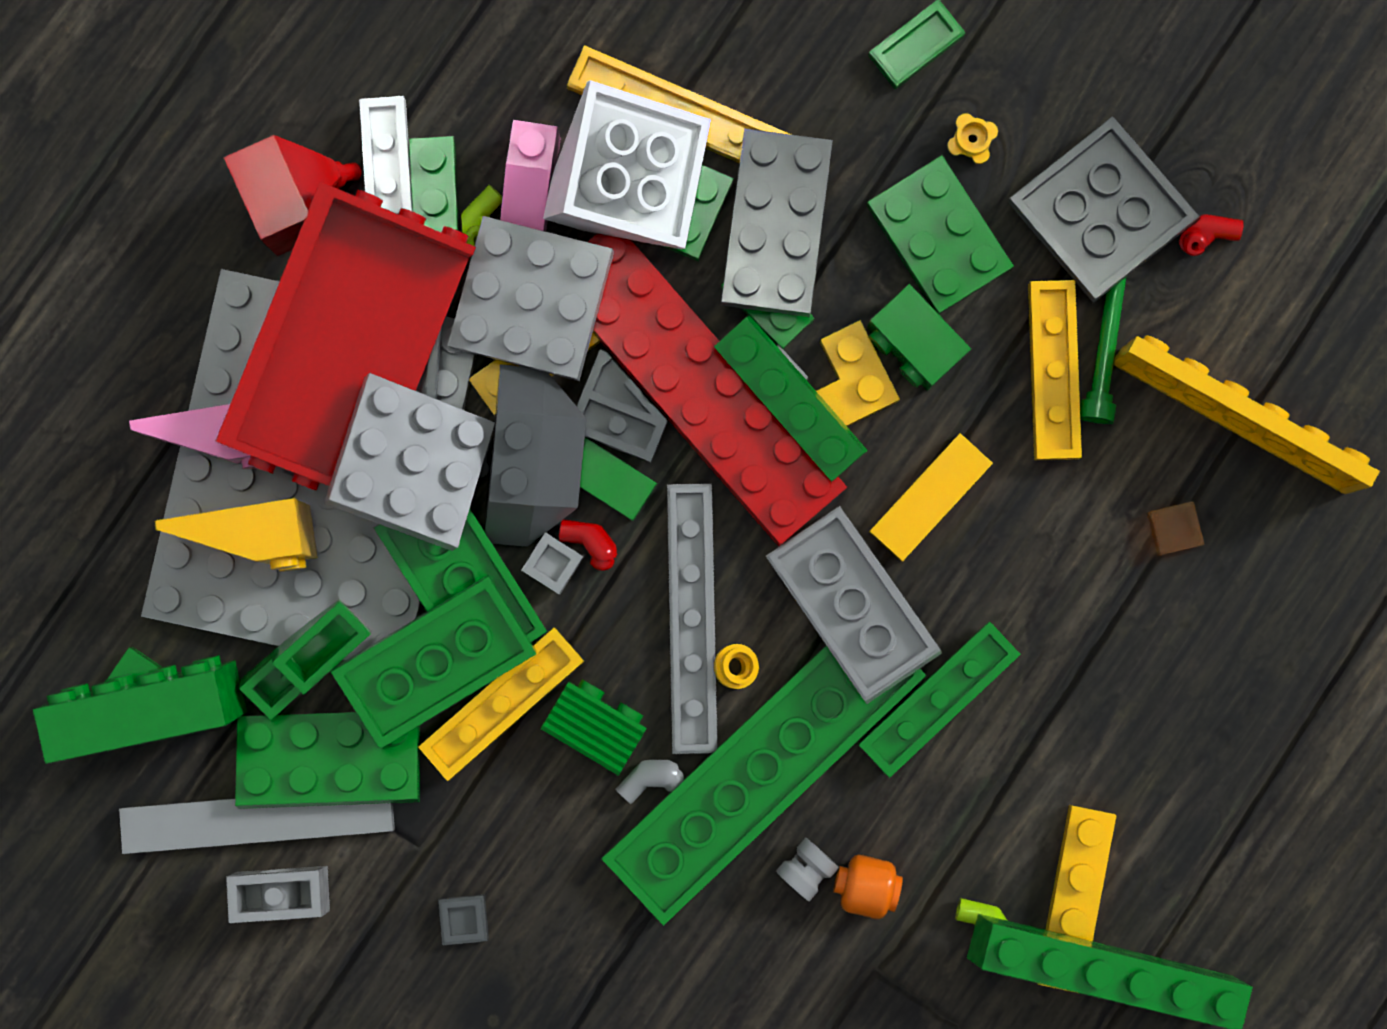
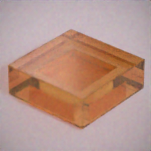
(1175, 528)

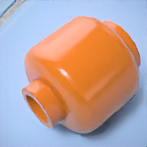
(868, 887)

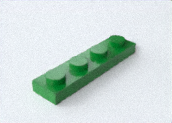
(790, 398)
(939, 699)

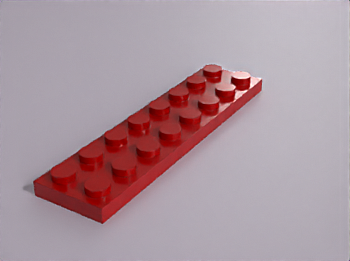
(704, 398)

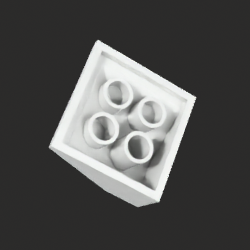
(628, 168)

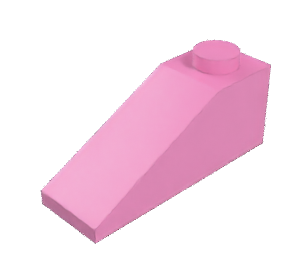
(529, 173)
(193, 431)

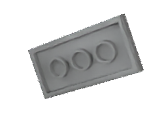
(853, 605)

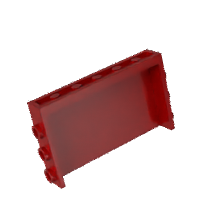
(352, 302)

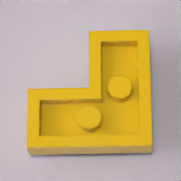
(862, 379)

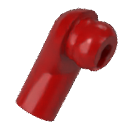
(1206, 230)
(594, 539)

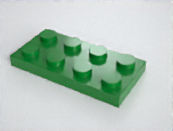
(441, 573)
(434, 661)
(322, 763)

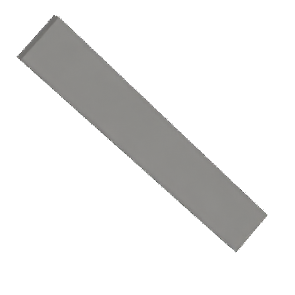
(692, 618)
(223, 824)

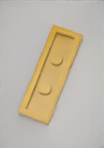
(930, 497)

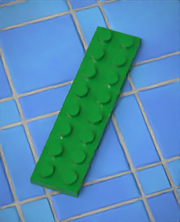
(747, 784)

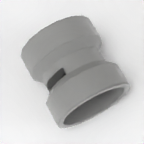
(807, 869)

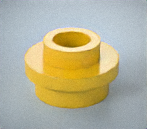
(748, 662)

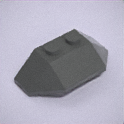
(532, 457)

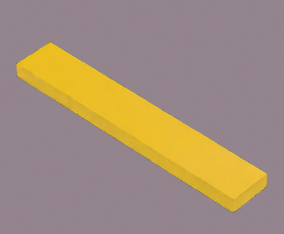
(726, 124)

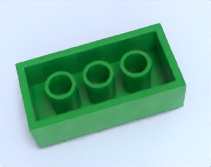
(140, 711)

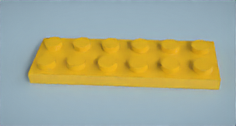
(1231, 408)

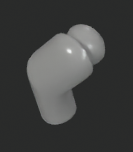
(650, 774)

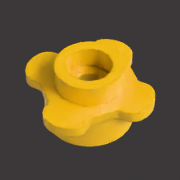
(969, 126)

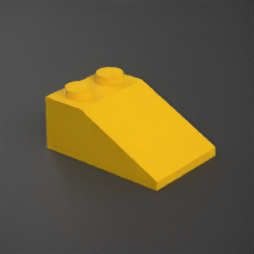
(264, 532)

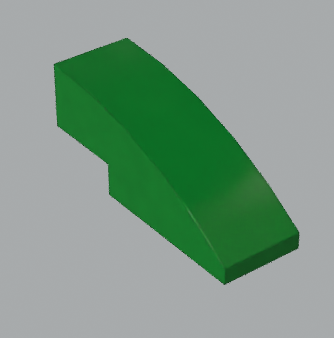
(303, 659)

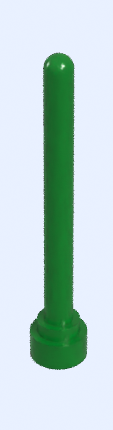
(1098, 402)

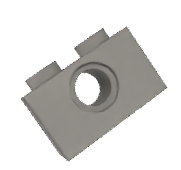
(278, 894)

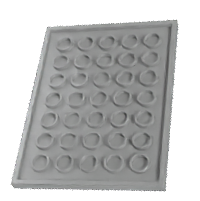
(243, 596)

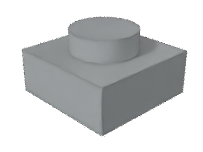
(552, 563)

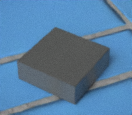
(463, 919)

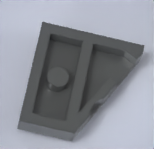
(619, 411)

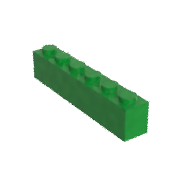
(1109, 972)

